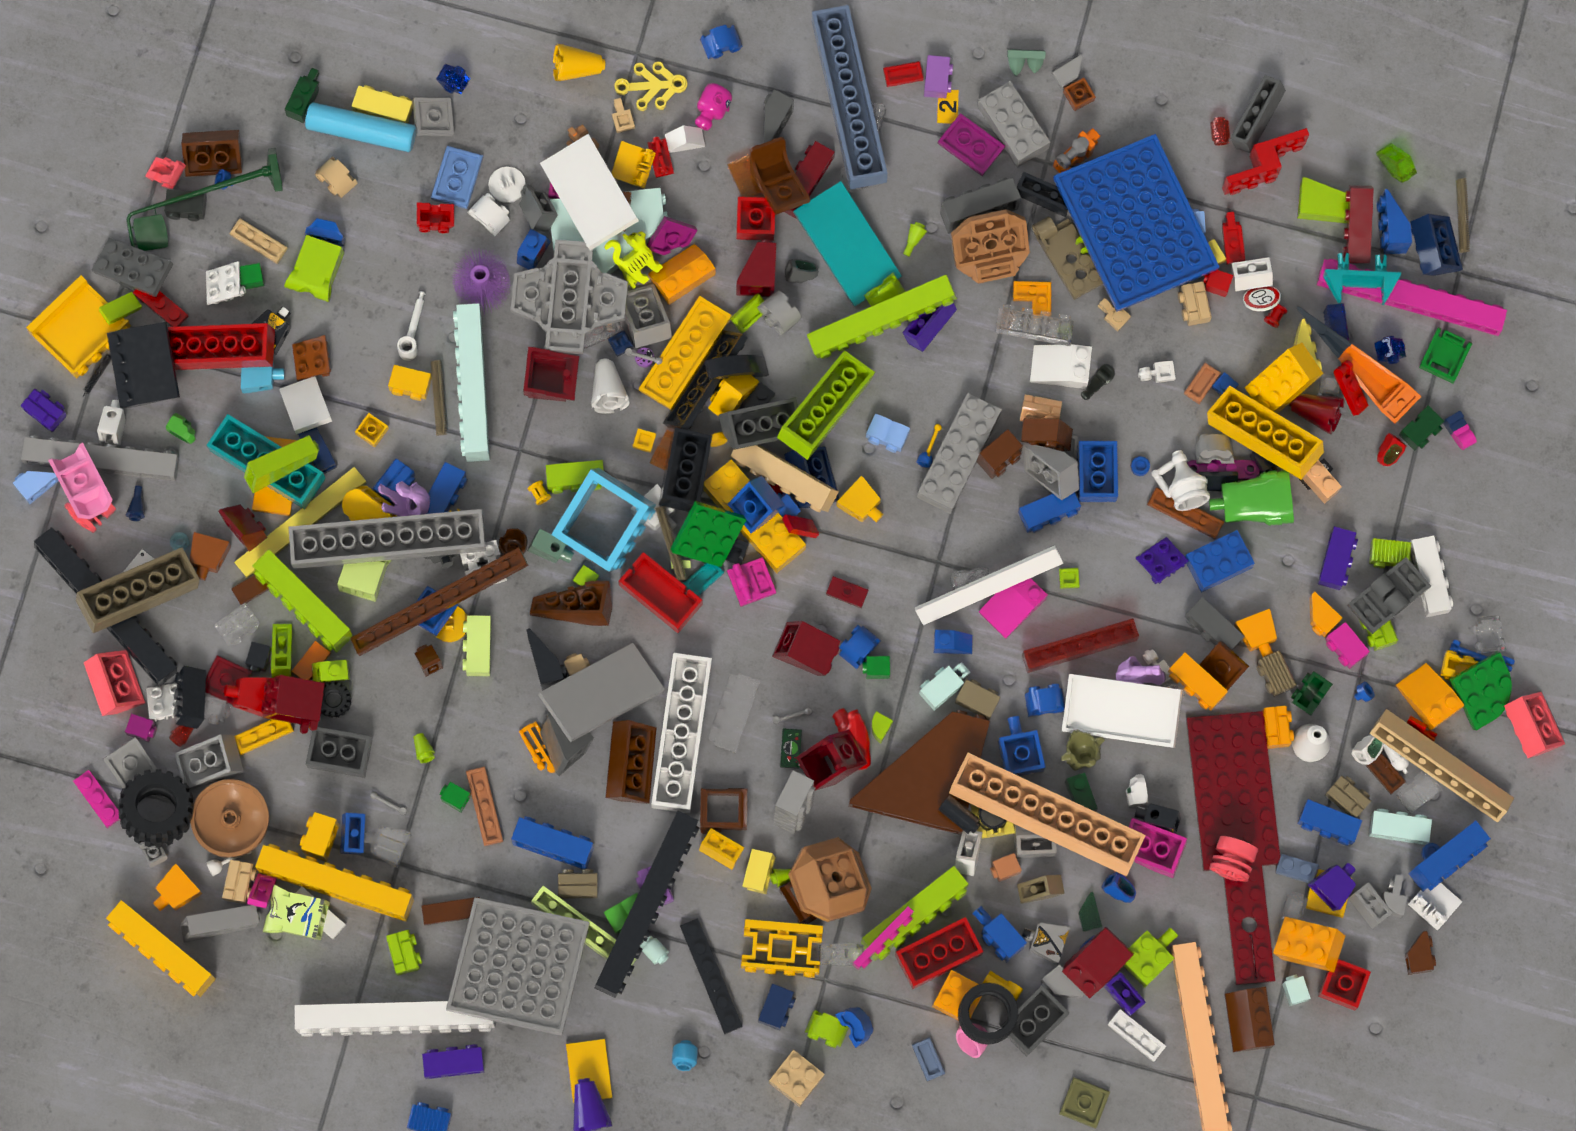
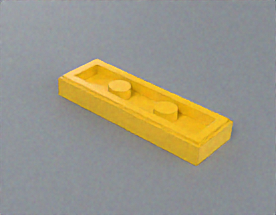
(262, 735)

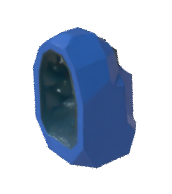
(1119, 887)

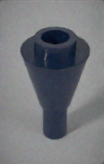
(135, 510)

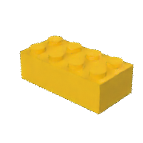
(1284, 378)

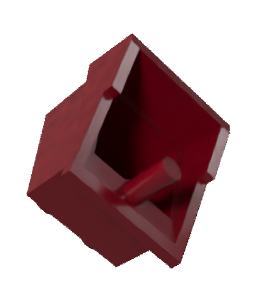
(550, 375)

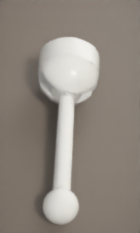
(215, 866)

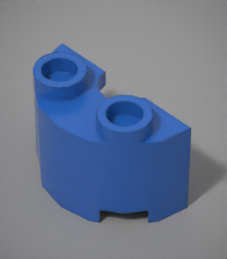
(721, 40)
(858, 646)
(1044, 700)
(859, 1024)

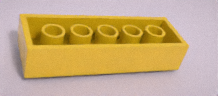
(1265, 432)
(770, 540)
(160, 948)

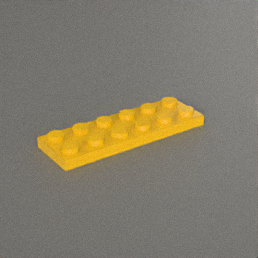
(685, 352)

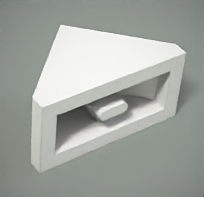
(684, 139)

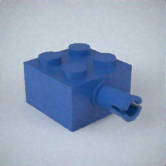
(1021, 751)
(1000, 935)

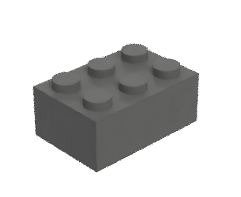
(339, 752)
(1036, 1020)

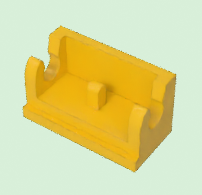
(721, 848)

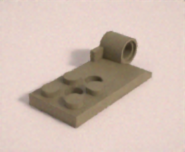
(1058, 243)

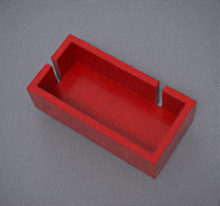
(660, 592)

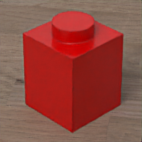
(1218, 282)

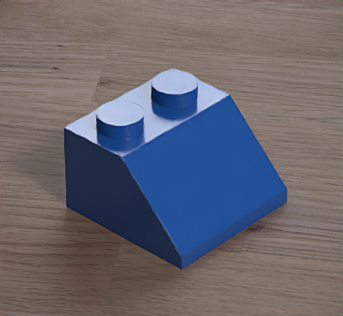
(757, 503)

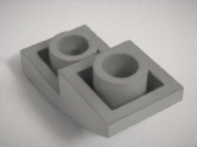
(152, 854)

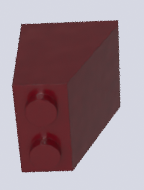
(759, 271)
(807, 648)

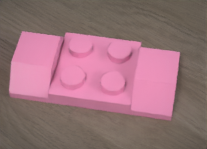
(82, 483)

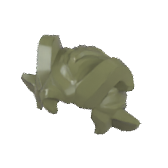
(1082, 750)

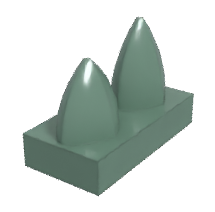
(1017, 59)

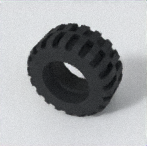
(155, 784)

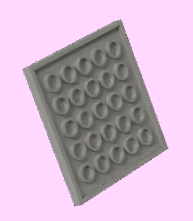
(518, 966)

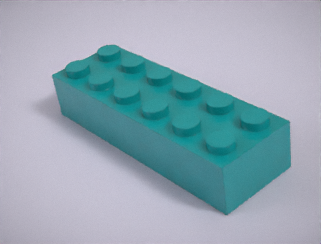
(241, 444)

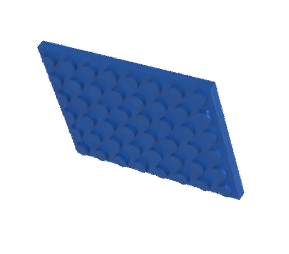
(1136, 222)

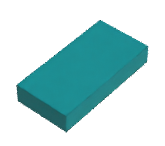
(703, 578)

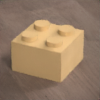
(796, 1078)

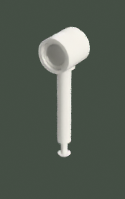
(409, 339)

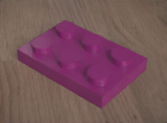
(971, 144)

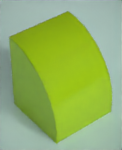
(880, 726)

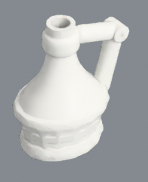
(1187, 487)

